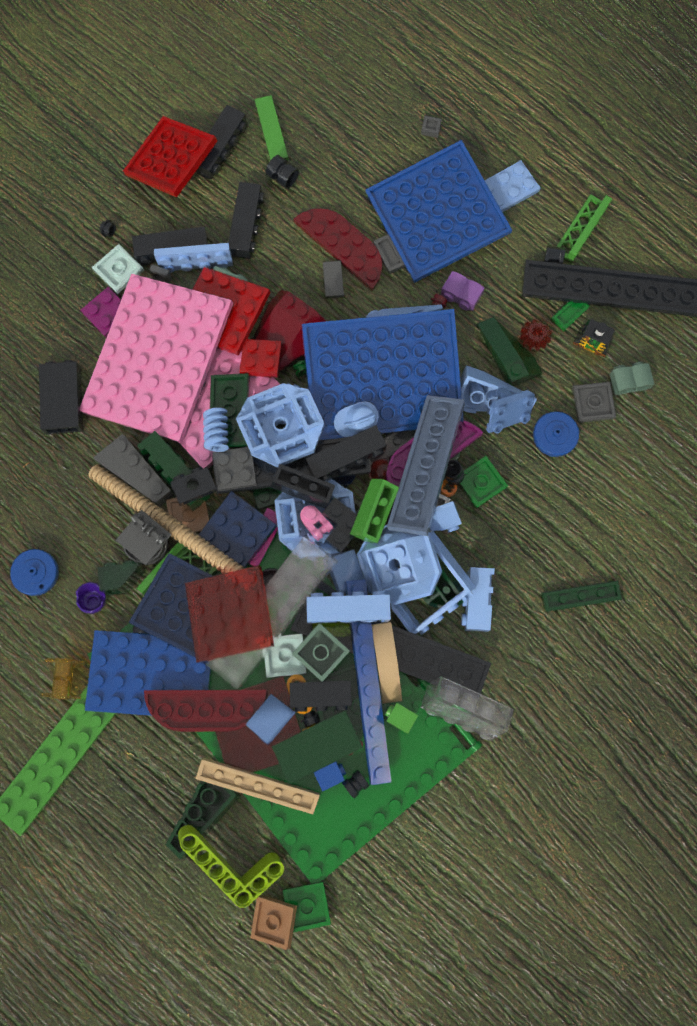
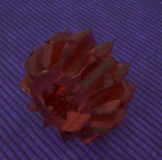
(541, 332)

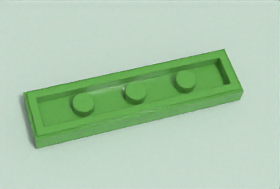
(271, 127)

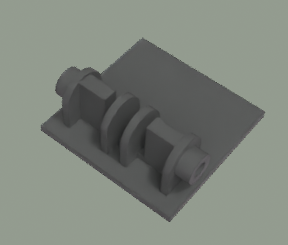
(143, 537)

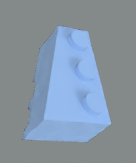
(479, 607)

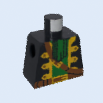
(595, 337)

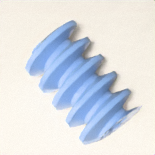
(215, 430)

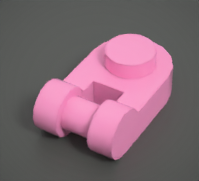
(311, 516)

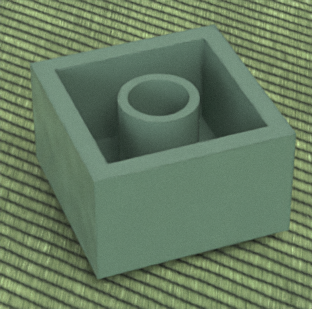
(320, 652)

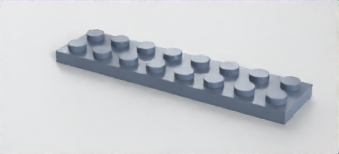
(426, 465)

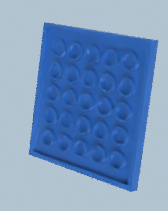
(438, 211)

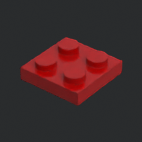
(261, 358)

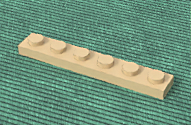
(257, 785)

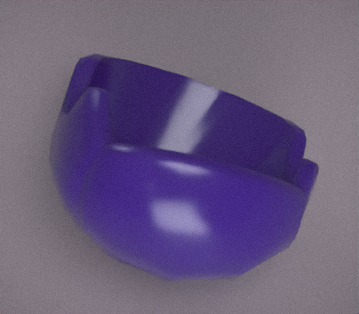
(89, 598)

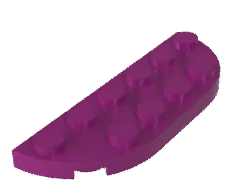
(466, 434)

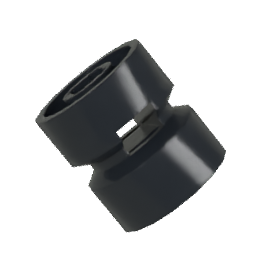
(284, 173)

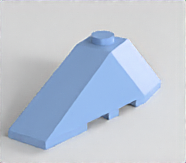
(480, 389)

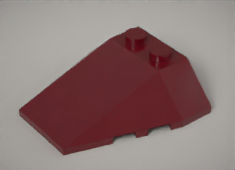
(283, 323)

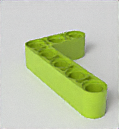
(225, 871)

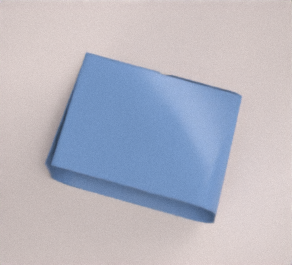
(346, 570)
(270, 719)

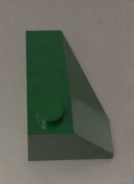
(510, 356)

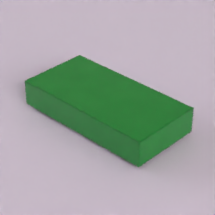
(569, 314)

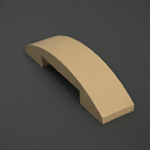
(387, 662)

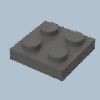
(234, 469)

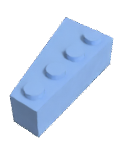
(348, 608)

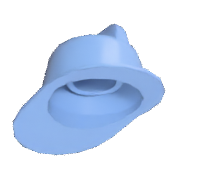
(355, 419)

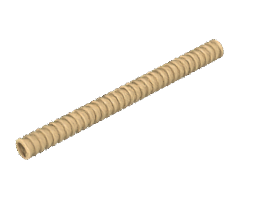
(172, 525)

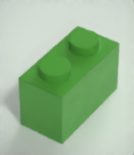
(400, 717)

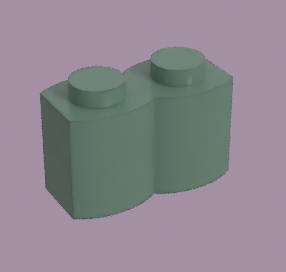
(632, 378)

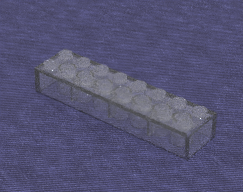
(285, 596)

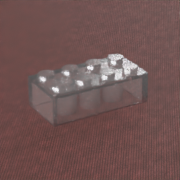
(466, 708)

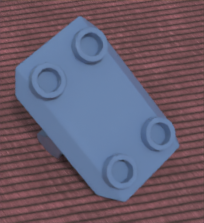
(509, 409)

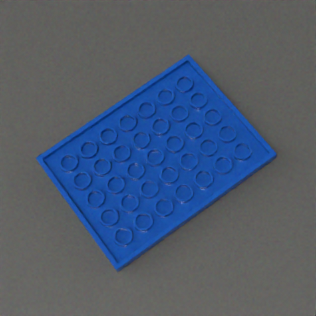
(382, 362)

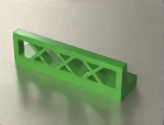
(588, 228)

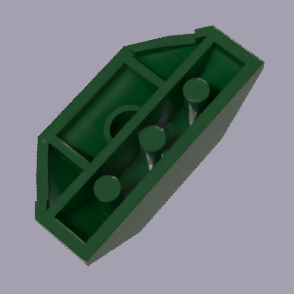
(446, 588)

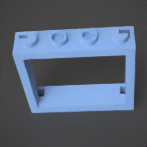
(407, 617)

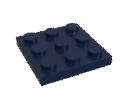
(238, 530)

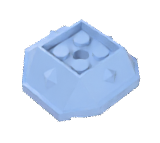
(277, 406)
(288, 517)
(417, 571)

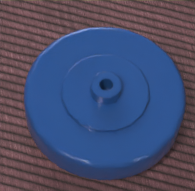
(556, 434)
(34, 572)

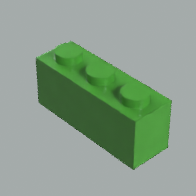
(374, 510)

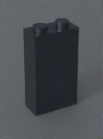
(60, 397)

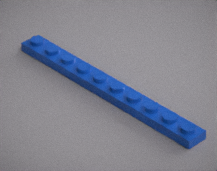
(369, 694)

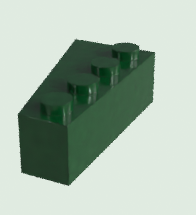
(167, 463)

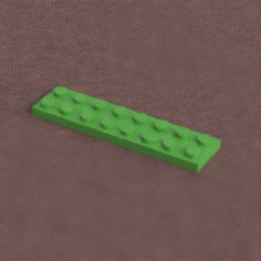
(51, 765)

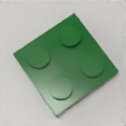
(482, 482)
(311, 906)

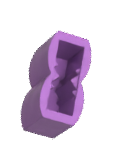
(462, 291)

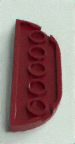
(343, 243)
(204, 708)

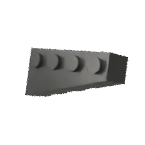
(128, 465)

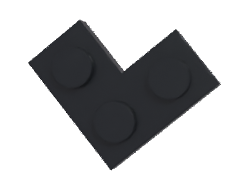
(344, 522)

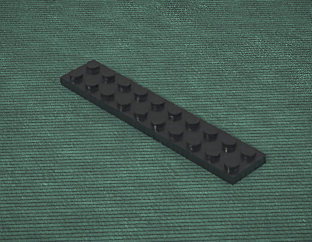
(610, 288)
(421, 656)

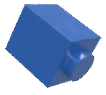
(330, 775)

